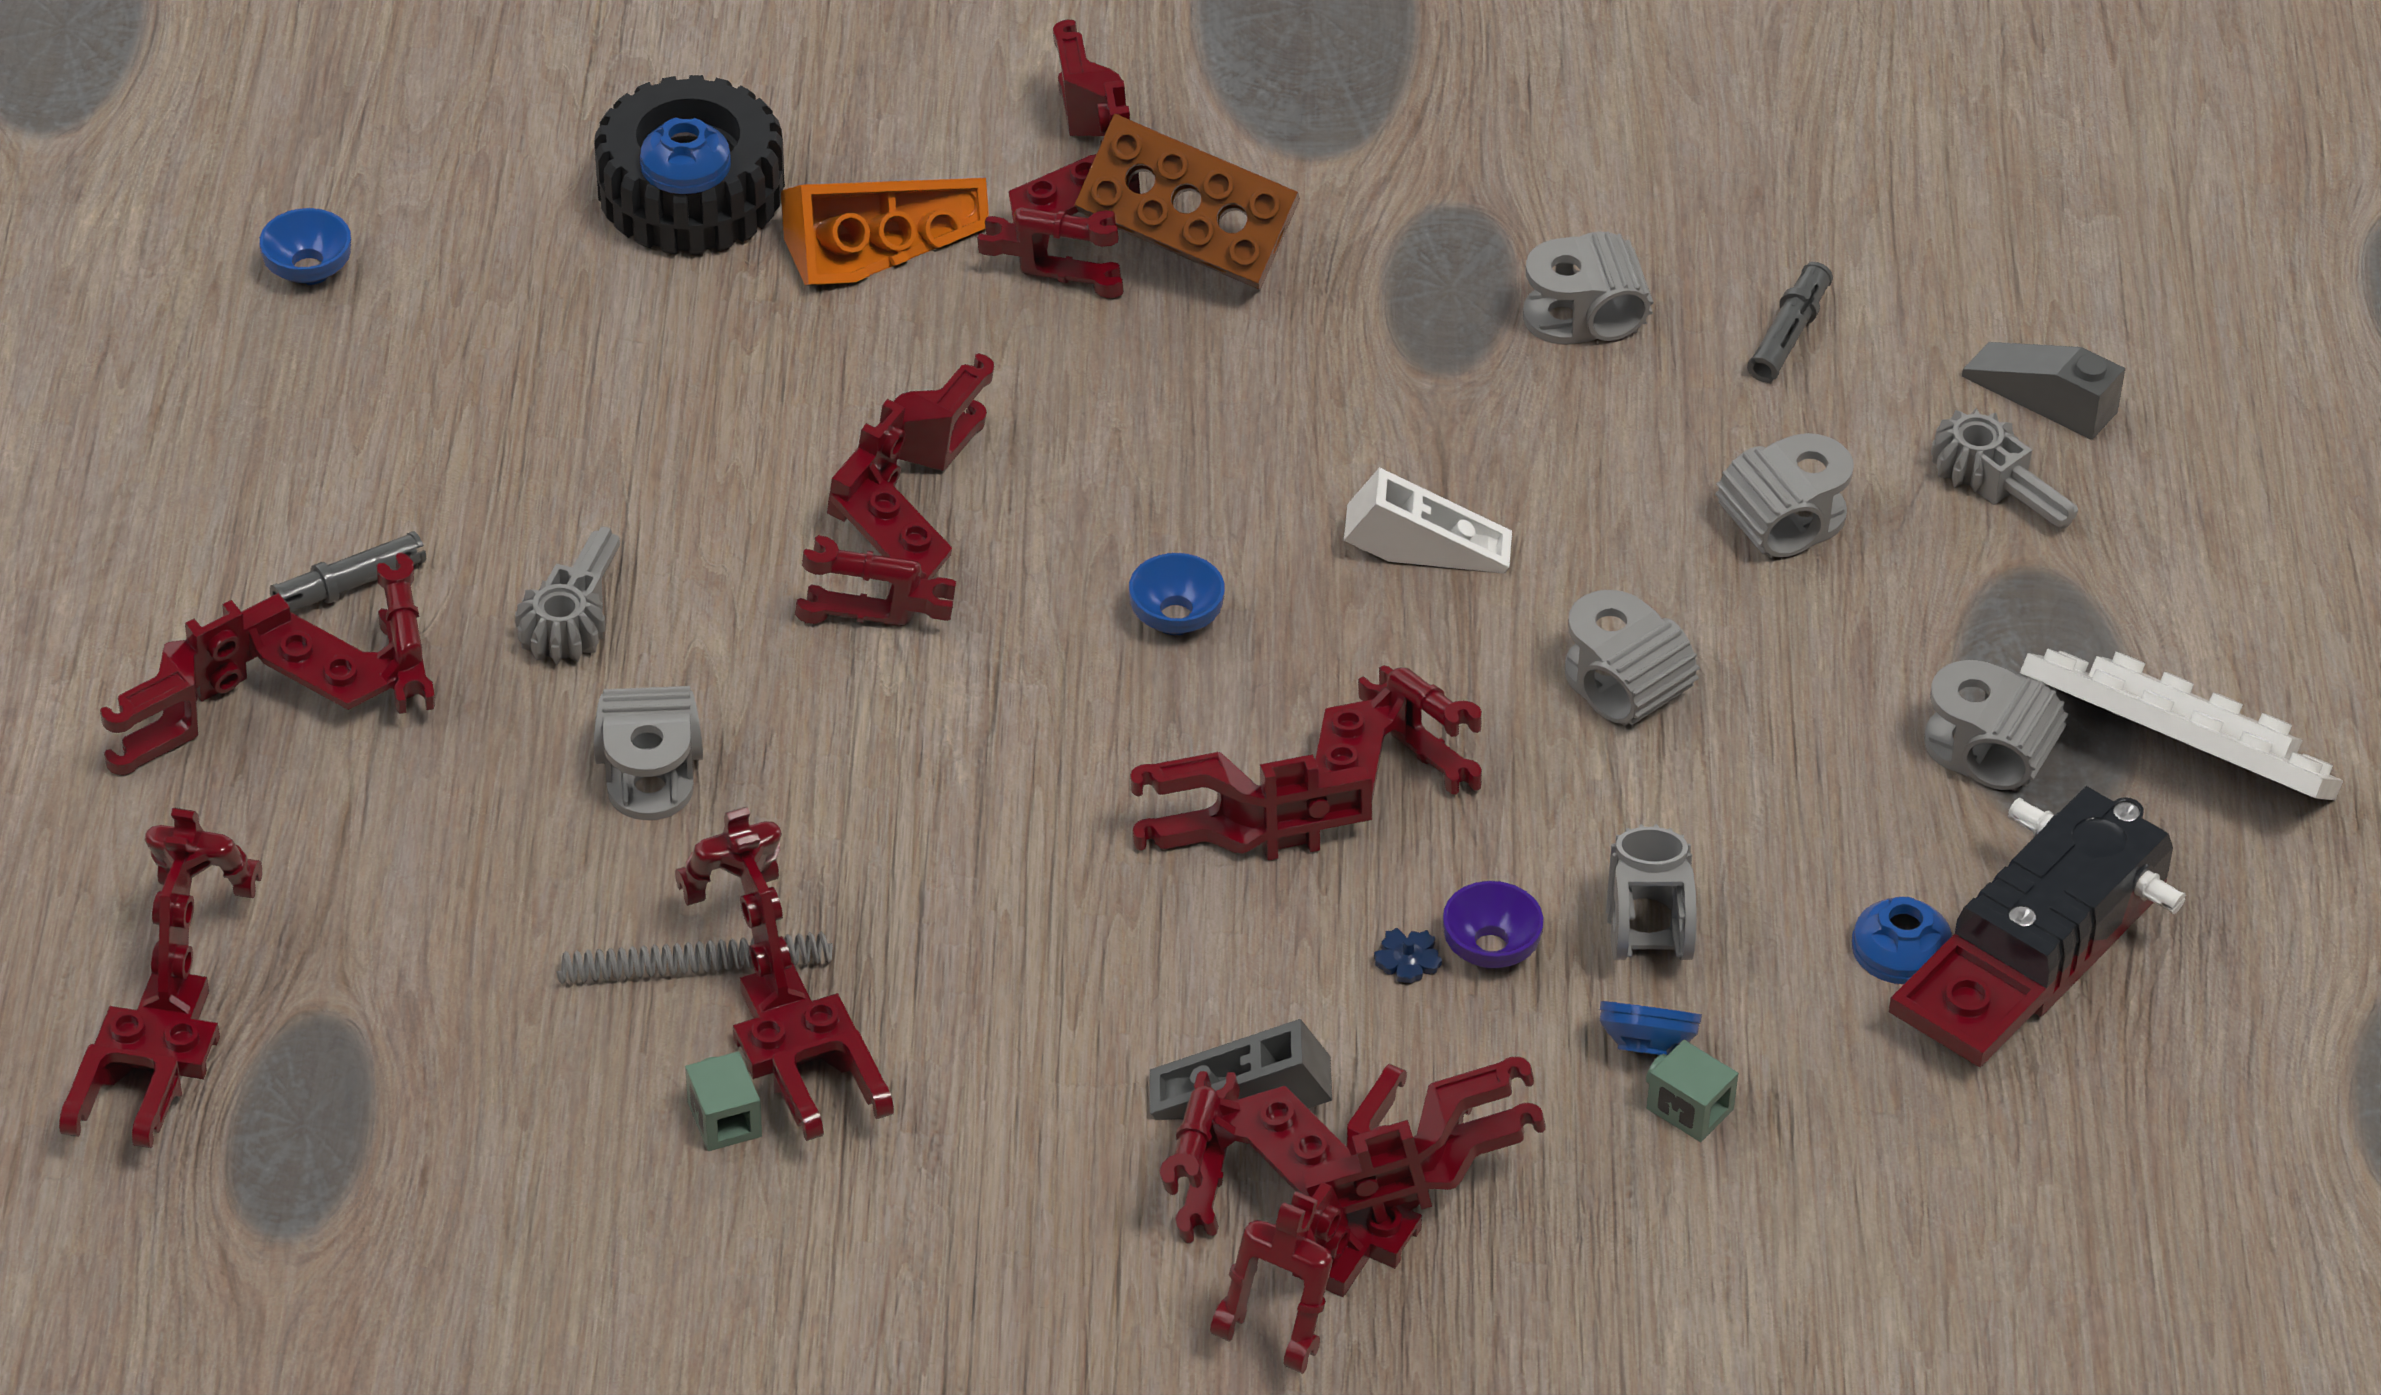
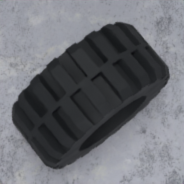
(699, 219)

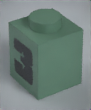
(1691, 1090)
(723, 1101)

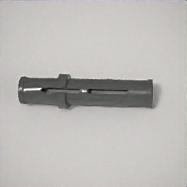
(1797, 308)
(328, 581)

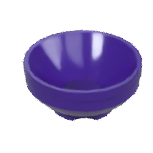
(1492, 910)

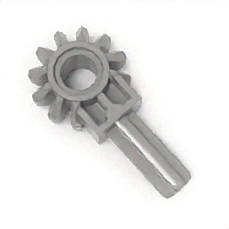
(1995, 464)
(568, 607)

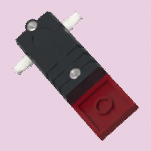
(2040, 922)

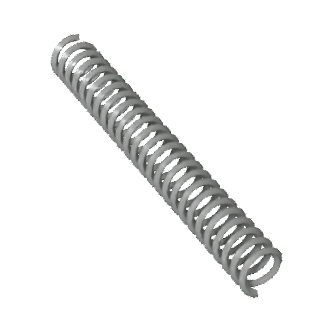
(666, 956)

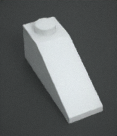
(1422, 528)

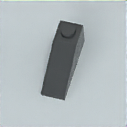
(2053, 381)
(1261, 1062)

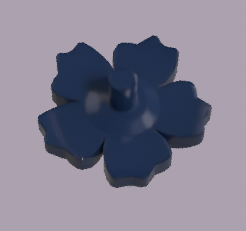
(1408, 956)

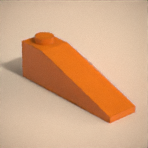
(865, 227)

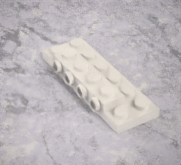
(2176, 712)

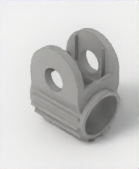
(1605, 295)
(1768, 487)
(1646, 658)
(648, 736)
(1996, 739)
(1656, 867)

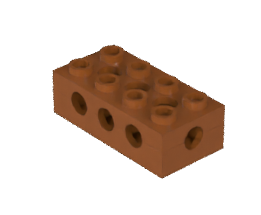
(1178, 169)

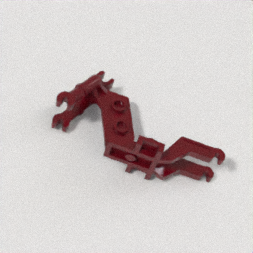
(1046, 204)
(915, 428)
(216, 658)
(1308, 792)
(786, 1023)
(165, 1027)
(1389, 1161)
(1321, 1241)

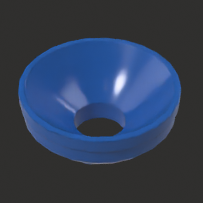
(685, 166)
(305, 235)
(1176, 581)
(1894, 952)
(1647, 1028)

